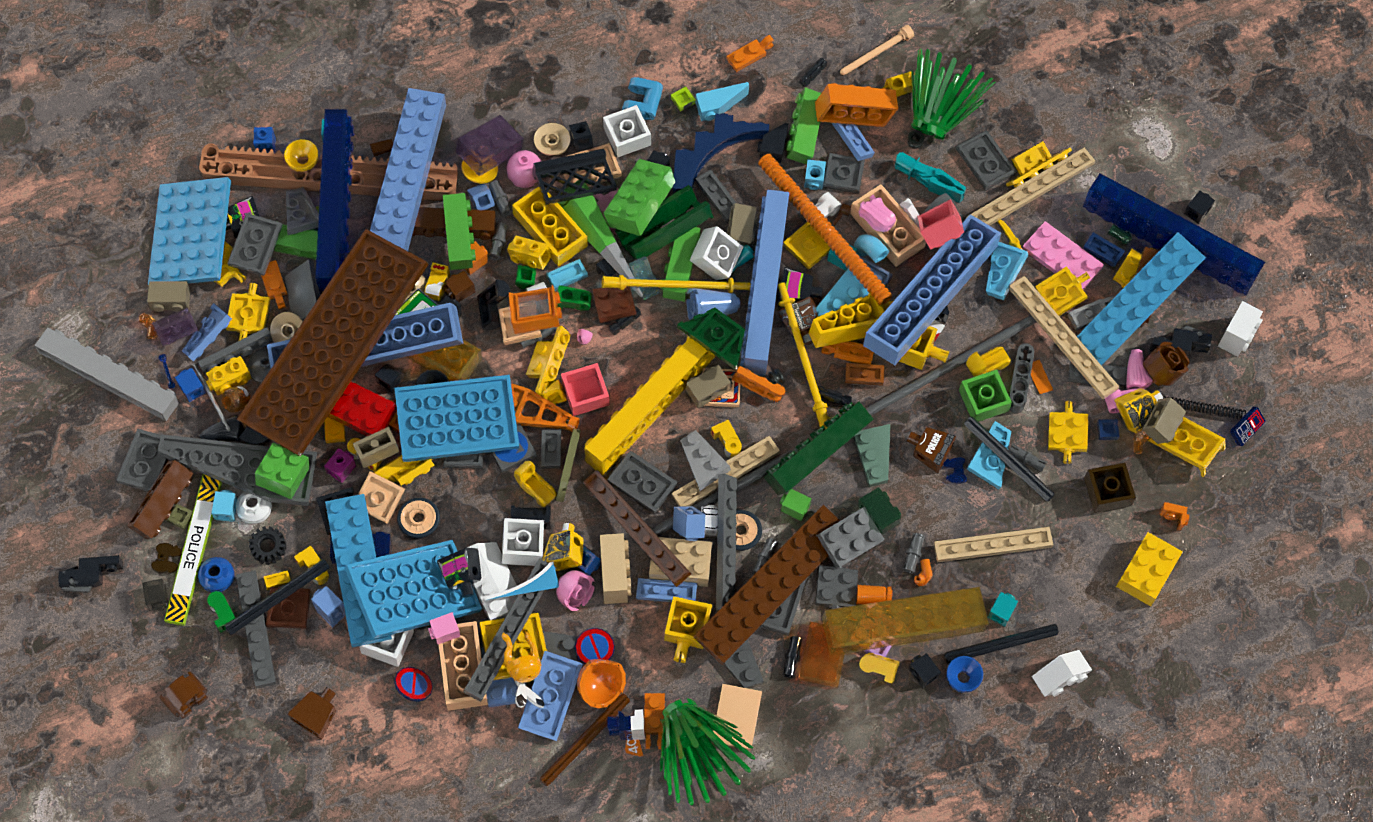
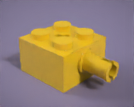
(923, 349)
(678, 631)

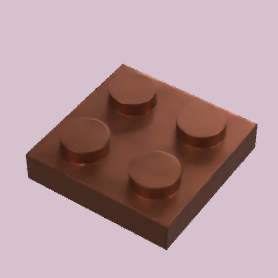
(613, 303)

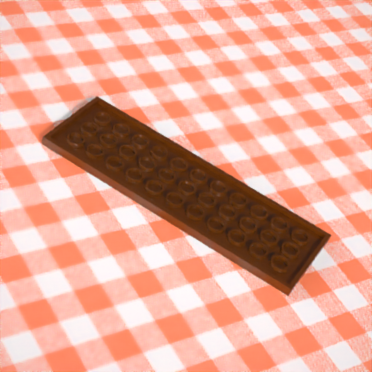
(332, 342)

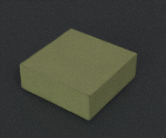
(180, 516)

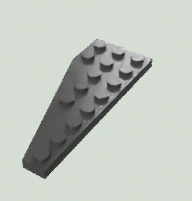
(232, 464)

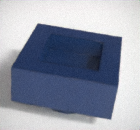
(1108, 429)

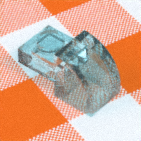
(641, 270)

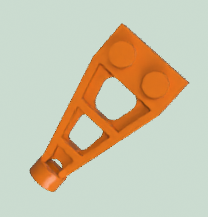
(522, 395)

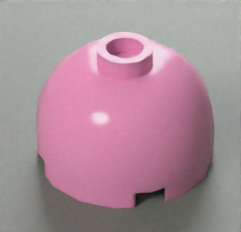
(521, 168)
(575, 589)

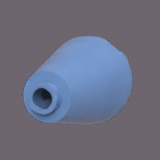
(704, 300)

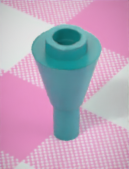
(745, 256)

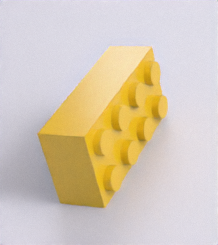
(550, 226)

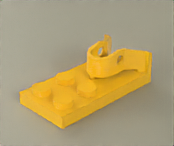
(1194, 444)

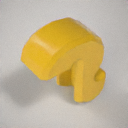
(992, 360)
(534, 484)

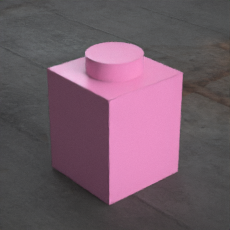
(444, 628)

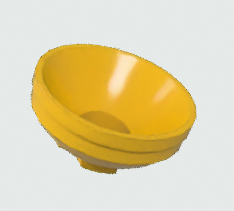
(299, 149)

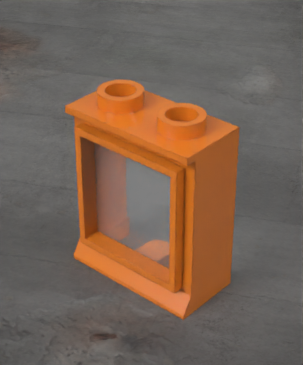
(535, 310)

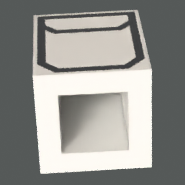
(711, 520)

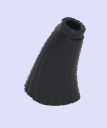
(219, 432)

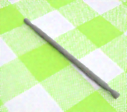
(211, 397)

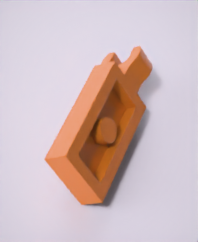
(749, 53)
(274, 284)
(849, 351)

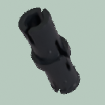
(792, 657)

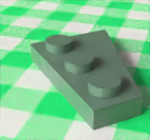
(874, 453)

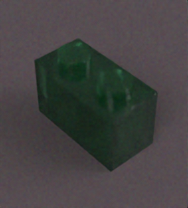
(881, 510)

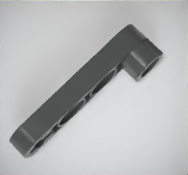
(1017, 377)

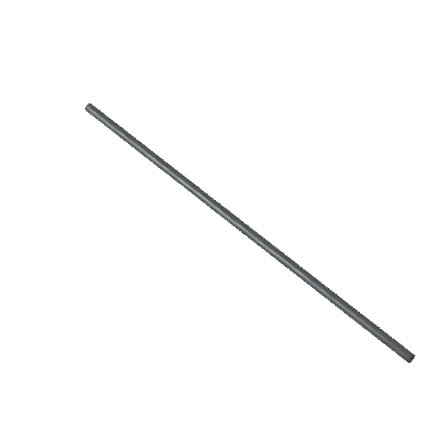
(874, 408)

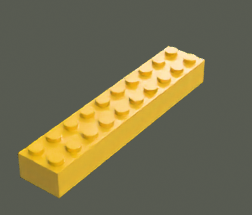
(646, 405)

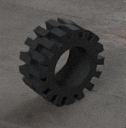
(262, 535)

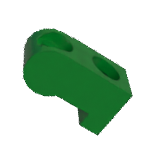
(574, 298)
(220, 605)

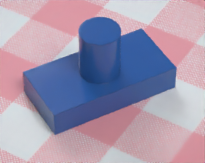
(591, 561)

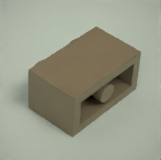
(741, 223)
(168, 295)
(707, 386)
(1164, 420)
(376, 447)

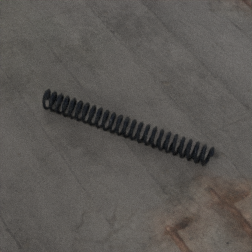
(1211, 408)

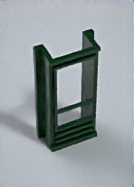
(670, 208)

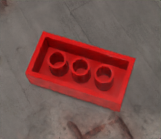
(363, 410)

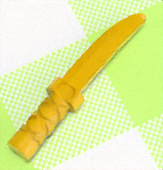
(1013, 241)

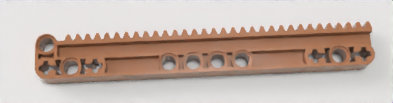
(272, 171)

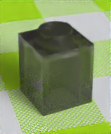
(155, 595)

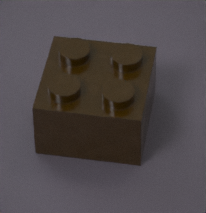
(1109, 487)

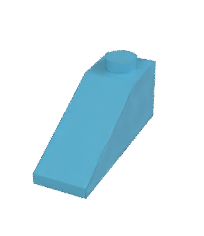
(719, 100)

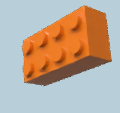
(856, 105)

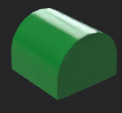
(525, 277)

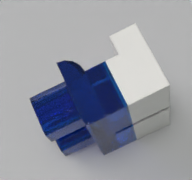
(627, 727)

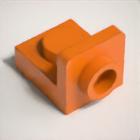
(1173, 512)

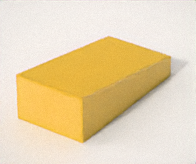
(276, 579)

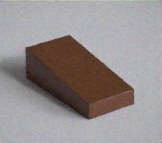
(381, 147)

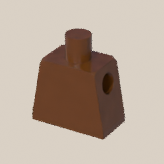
(314, 712)

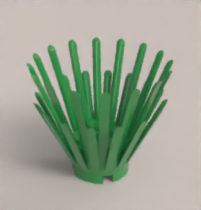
(941, 113)
(686, 728)

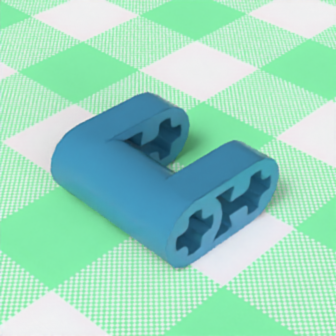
(652, 93)

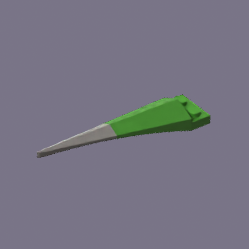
(589, 218)

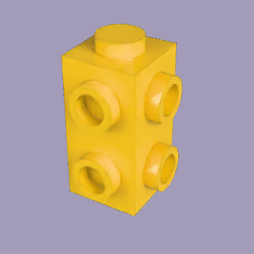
(529, 252)
(228, 375)

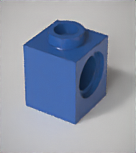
(264, 139)
(190, 384)

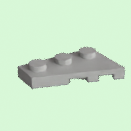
(703, 460)

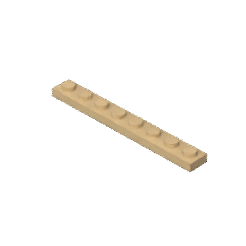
(1034, 187)
(1064, 337)

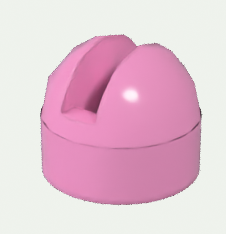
(584, 336)

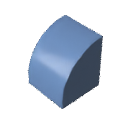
(481, 197)

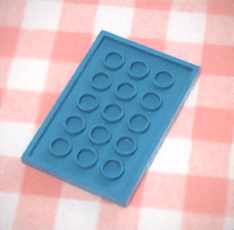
(190, 231)
(456, 418)
(407, 590)

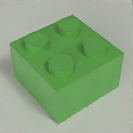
(985, 396)
(281, 471)

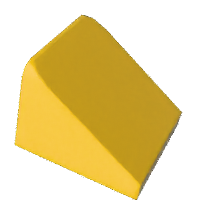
(555, 393)

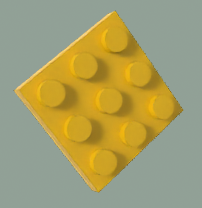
(521, 647)

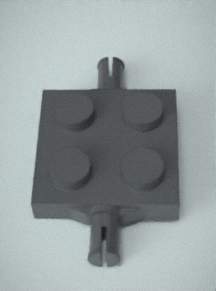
(836, 587)

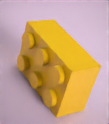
(1149, 569)

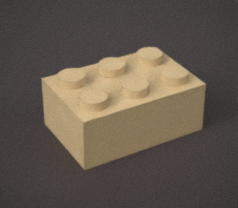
(692, 554)
(615, 568)

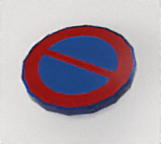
(594, 644)
(413, 684)

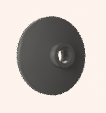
(256, 368)

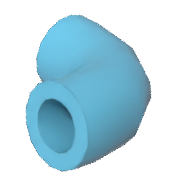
(871, 246)

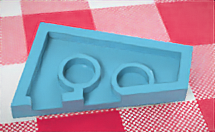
(1005, 266)
(986, 463)

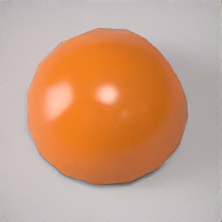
(601, 682)

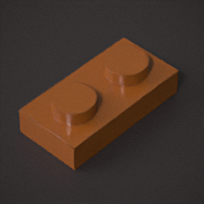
(864, 374)

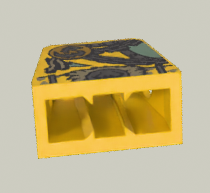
(1137, 407)
(564, 548)

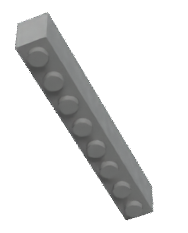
(107, 374)

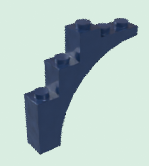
(707, 145)

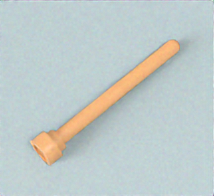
(905, 33)

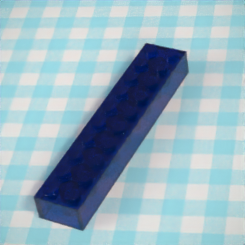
(334, 195)
(1159, 225)

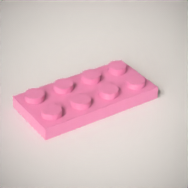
(1058, 251)

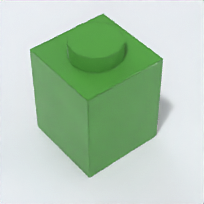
(795, 504)

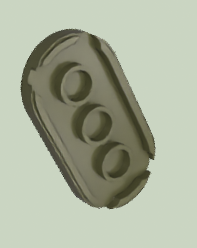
(568, 465)

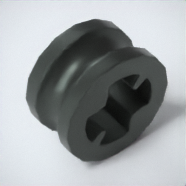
(912, 143)
(776, 377)

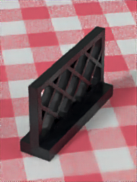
(570, 165)

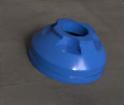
(222, 580)
(969, 666)

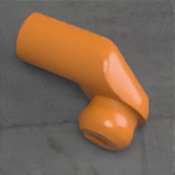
(925, 575)

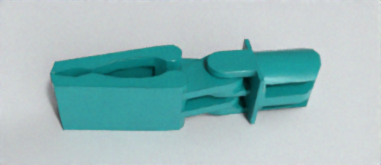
(932, 178)

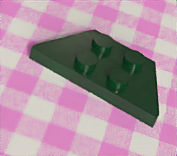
(716, 334)

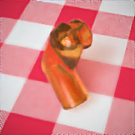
(147, 321)
(1139, 439)

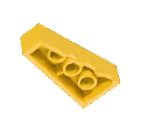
(846, 323)

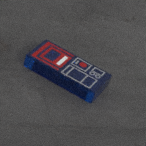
(1247, 426)

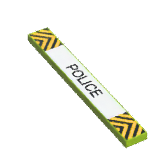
(192, 552)

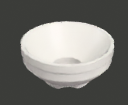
(255, 514)

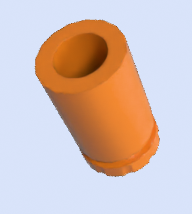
(872, 594)

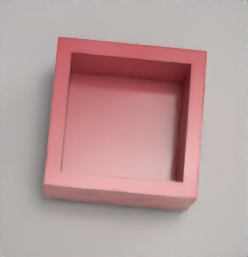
(940, 224)
(585, 389)

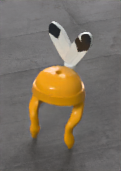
(523, 670)

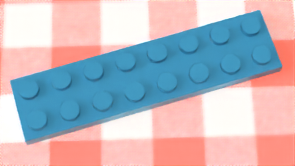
(1140, 298)
(352, 544)

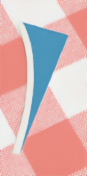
(542, 581)

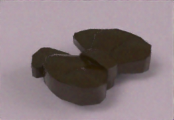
(162, 563)

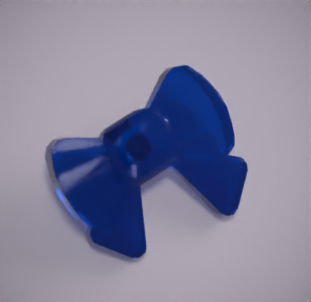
(958, 476)

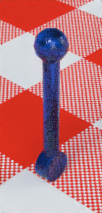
(163, 358)

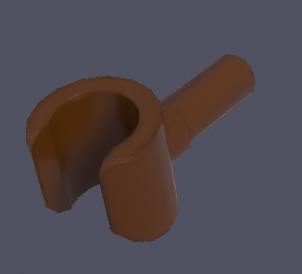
(844, 210)

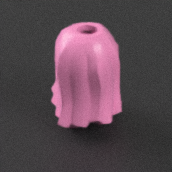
(877, 214)

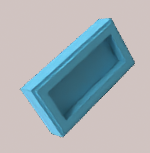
(567, 274)

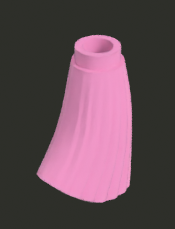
(1136, 374)

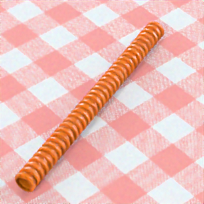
(825, 229)

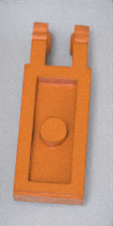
(758, 384)
(653, 711)

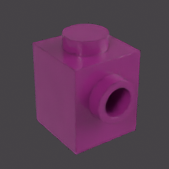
(340, 465)

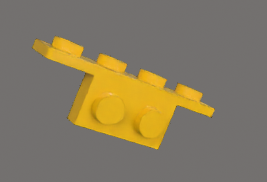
(1033, 160)
(547, 359)
(404, 472)

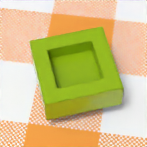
(683, 98)

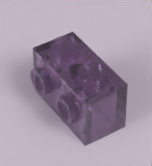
(175, 326)

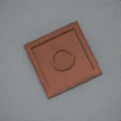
(291, 611)

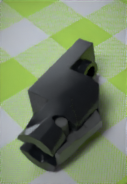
(1186, 339)
(89, 573)

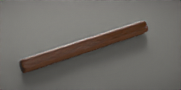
(584, 740)

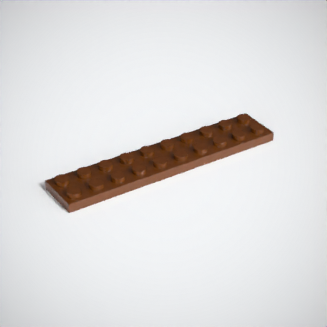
(766, 589)

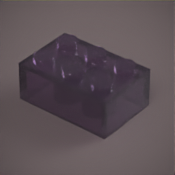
(489, 145)

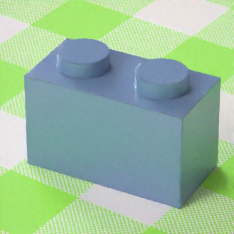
(689, 522)
(328, 606)

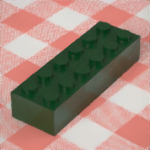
(818, 448)

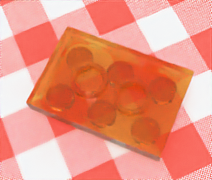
(817, 662)

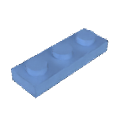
(854, 141)
(664, 590)

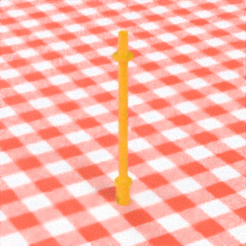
(622, 282)
(819, 406)

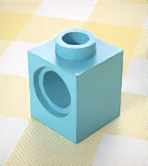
(814, 168)
(224, 506)

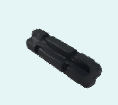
(813, 72)
(621, 323)
(834, 396)

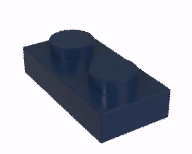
(1103, 250)

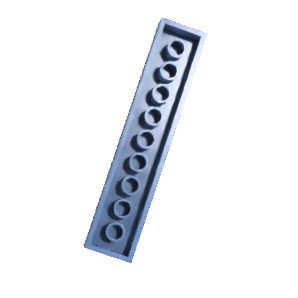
(408, 166)
(764, 282)
(931, 290)
(406, 335)

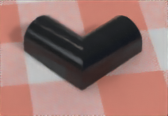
(488, 304)

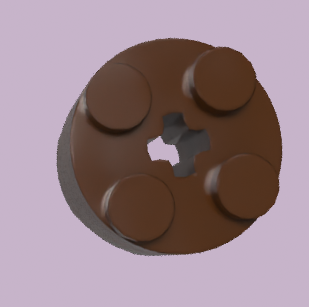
(1166, 364)
(183, 695)

